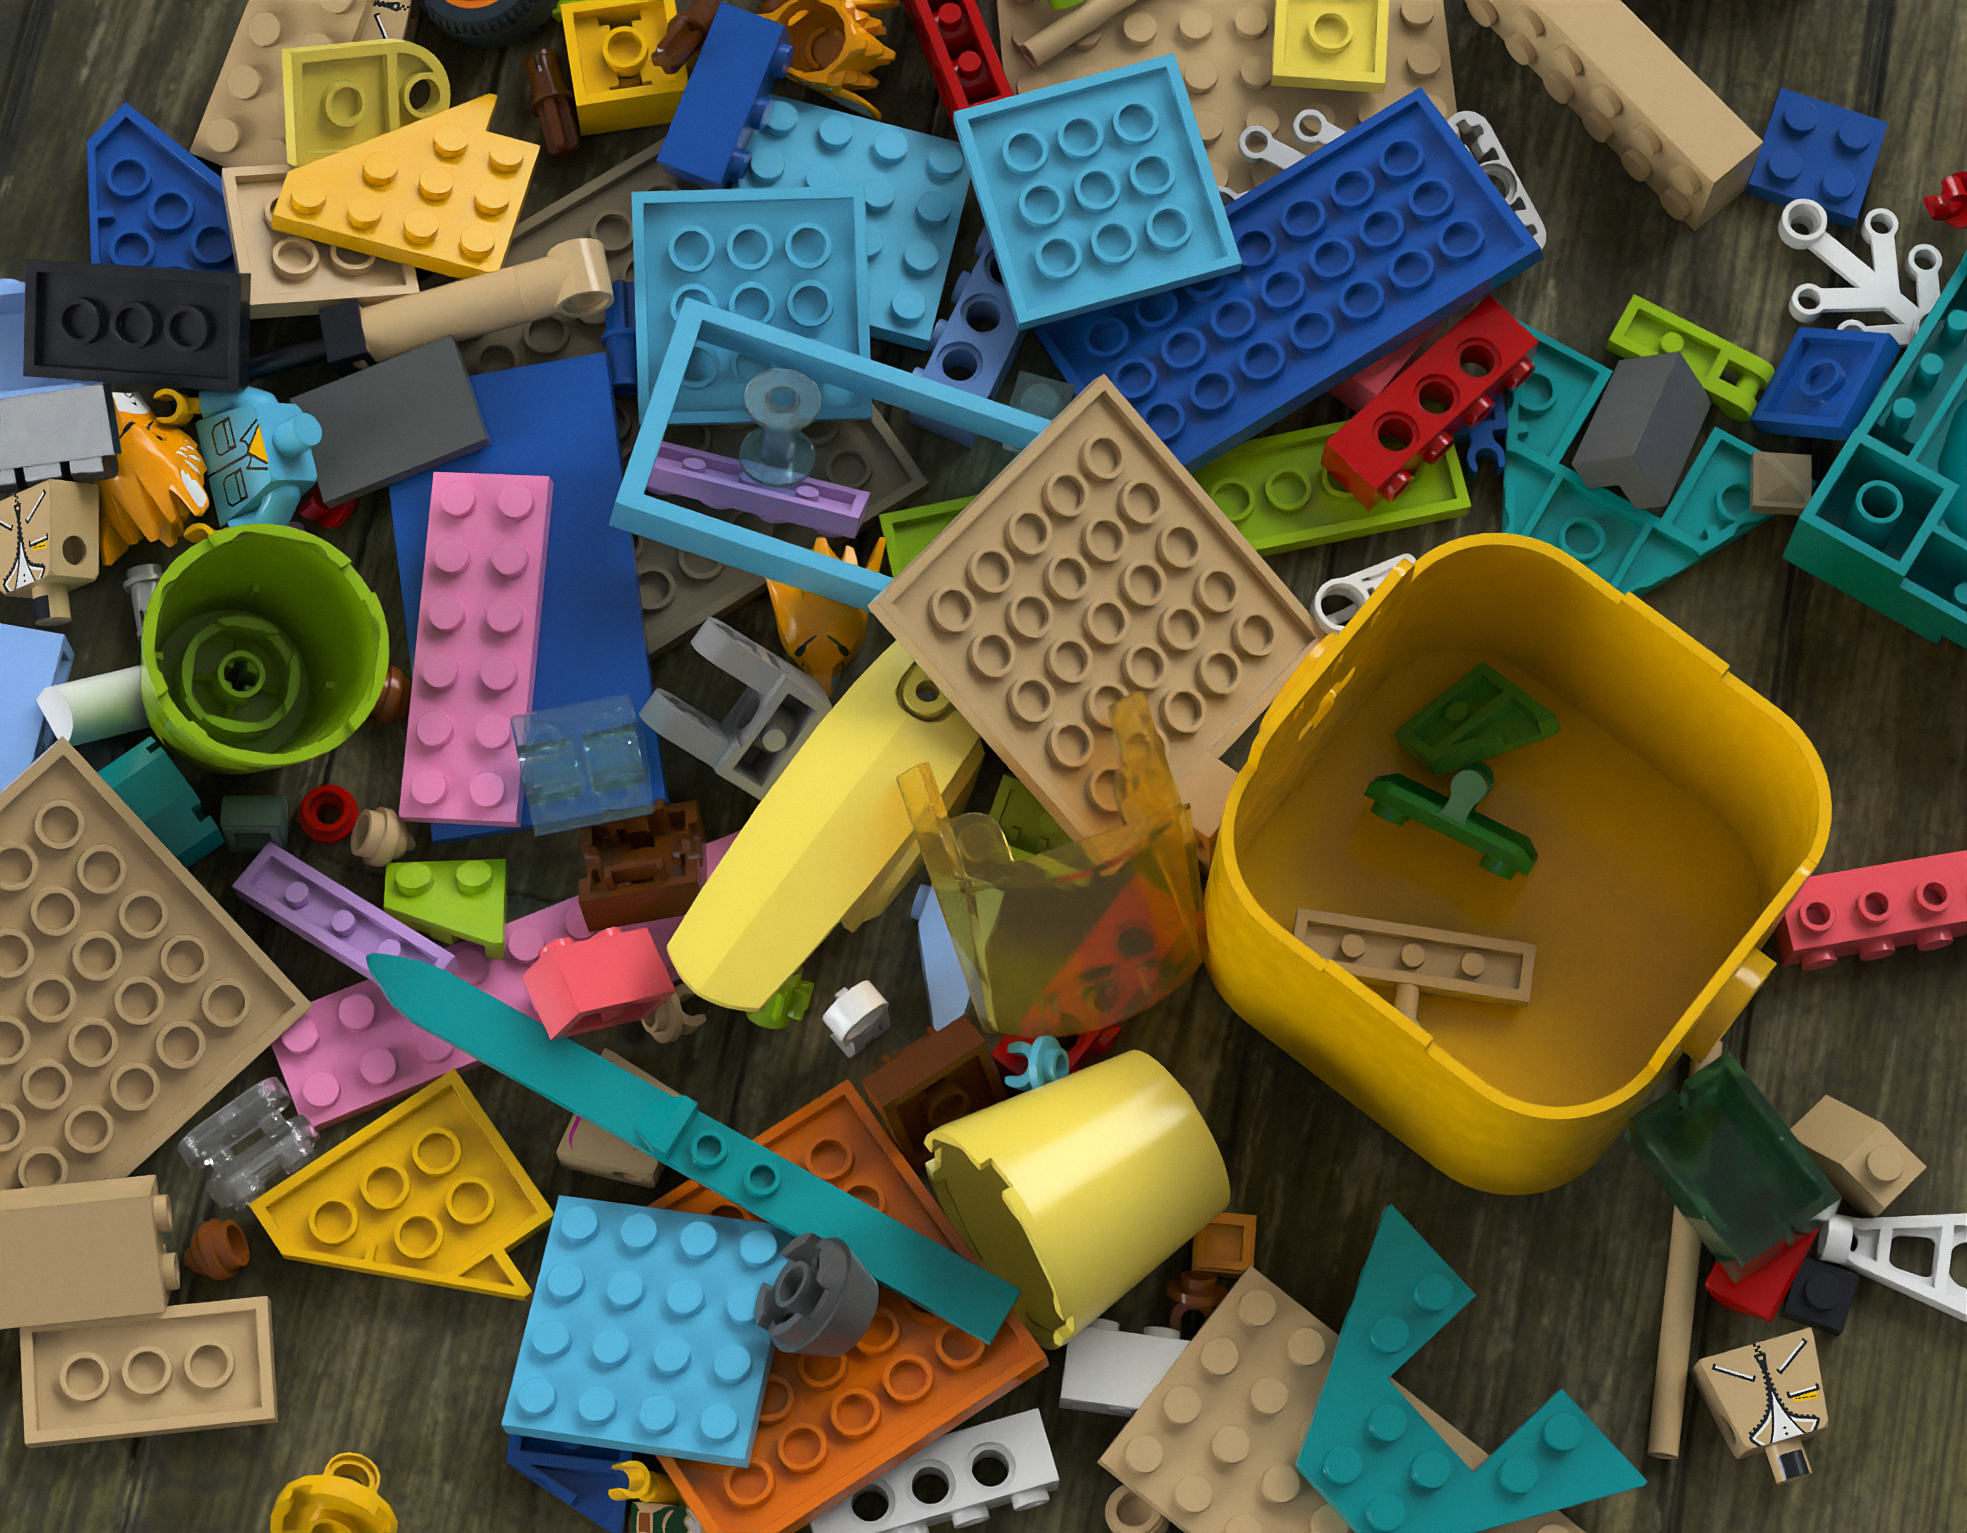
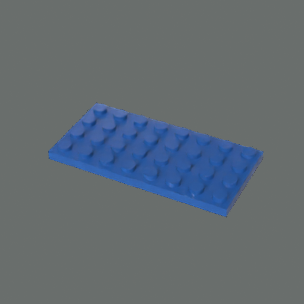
(1334, 275)

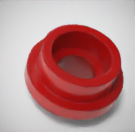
(320, 799)

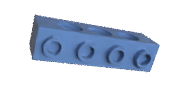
(958, 345)

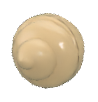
(380, 837)

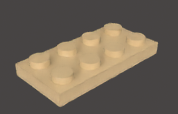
(247, 105)
(149, 1373)

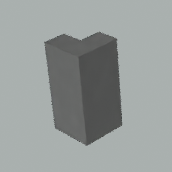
(1644, 428)

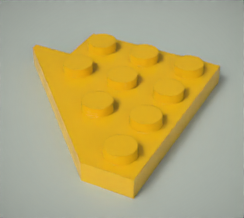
(420, 195)
(414, 1199)

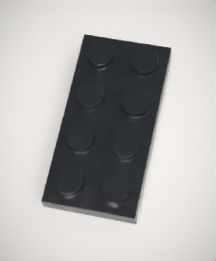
(137, 324)

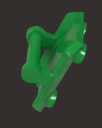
(1456, 817)

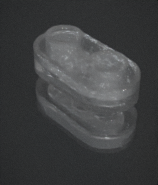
(242, 1177)

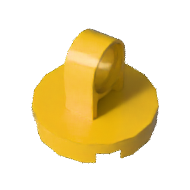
(333, 1502)

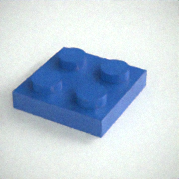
(1817, 155)
(1825, 383)

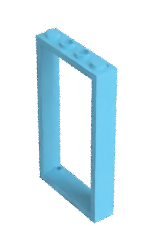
(819, 361)

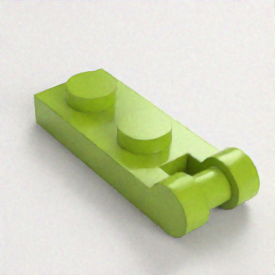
(1653, 331)

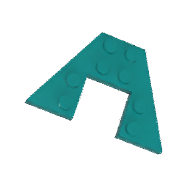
(1593, 524)
(1388, 1465)

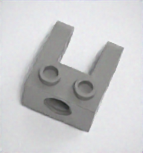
(762, 727)

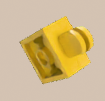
(614, 41)

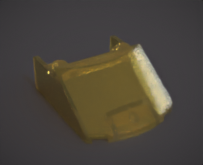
(1081, 927)

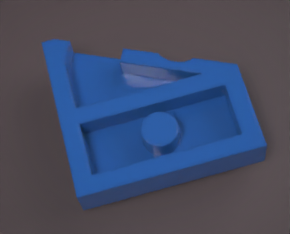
(575, 1475)

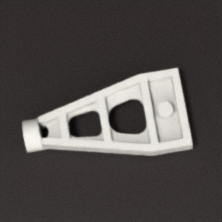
(1873, 1254)

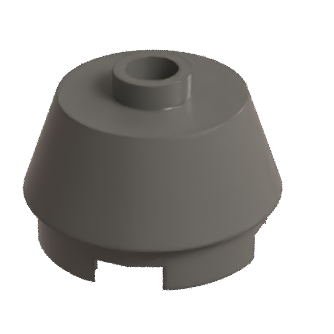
(818, 1299)

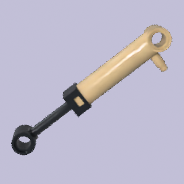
(565, 282)

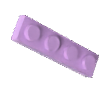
(723, 484)
(331, 913)

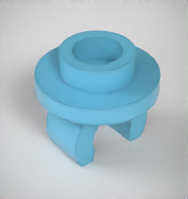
(1045, 1063)

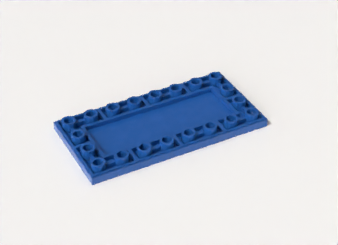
(592, 626)

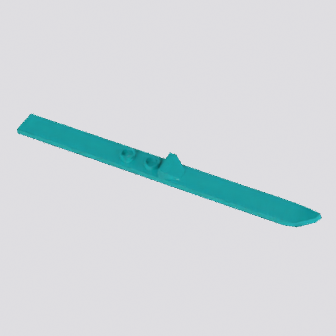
(693, 1143)

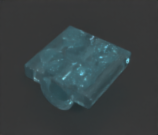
(583, 764)

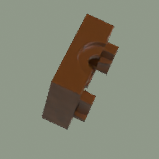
(643, 866)
(933, 1084)

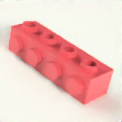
(1875, 911)

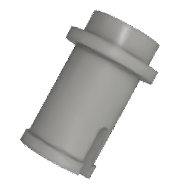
(140, 585)

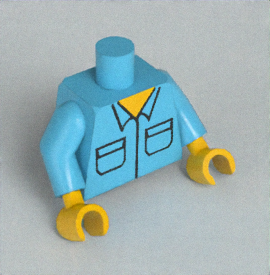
(253, 454)

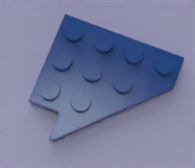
(153, 200)

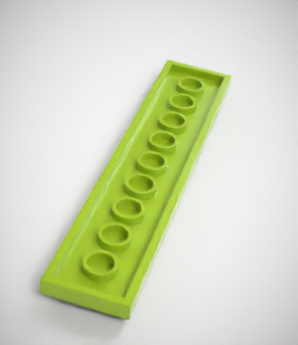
(1267, 490)

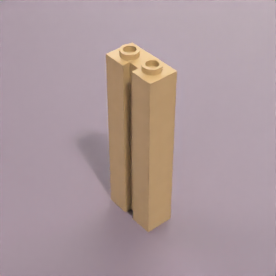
(85, 1252)

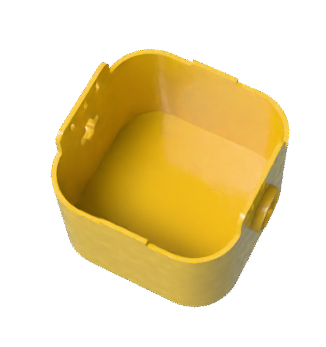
(1662, 830)

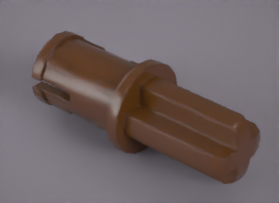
(685, 35)
(552, 103)

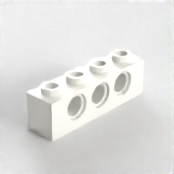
(1014, 1440)

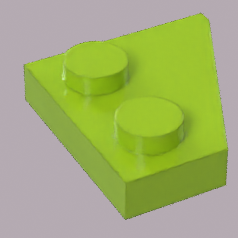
(451, 900)

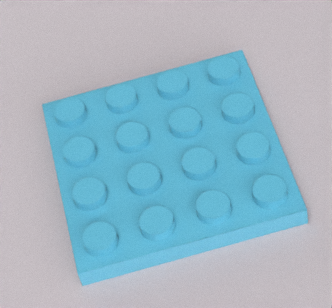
(1096, 191)
(911, 201)
(761, 254)
(648, 1332)

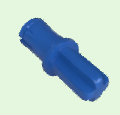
(621, 339)

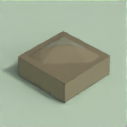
(1779, 483)

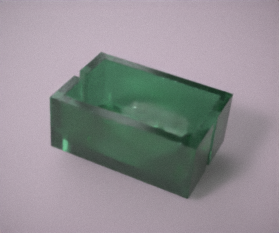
(1732, 1167)

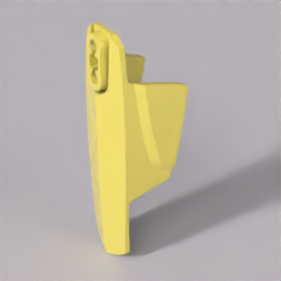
(826, 837)

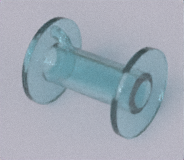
(782, 404)

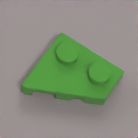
(1475, 722)

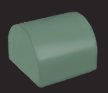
(253, 821)

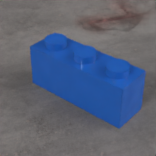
(726, 99)

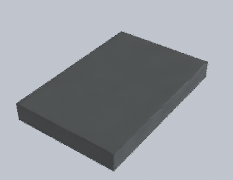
(393, 421)

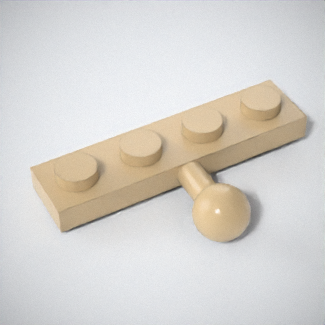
(1421, 959)

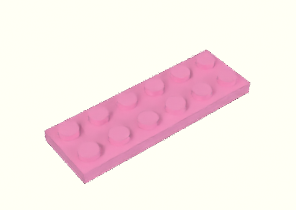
(475, 647)

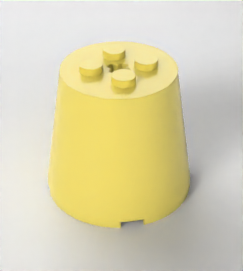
(1079, 1187)

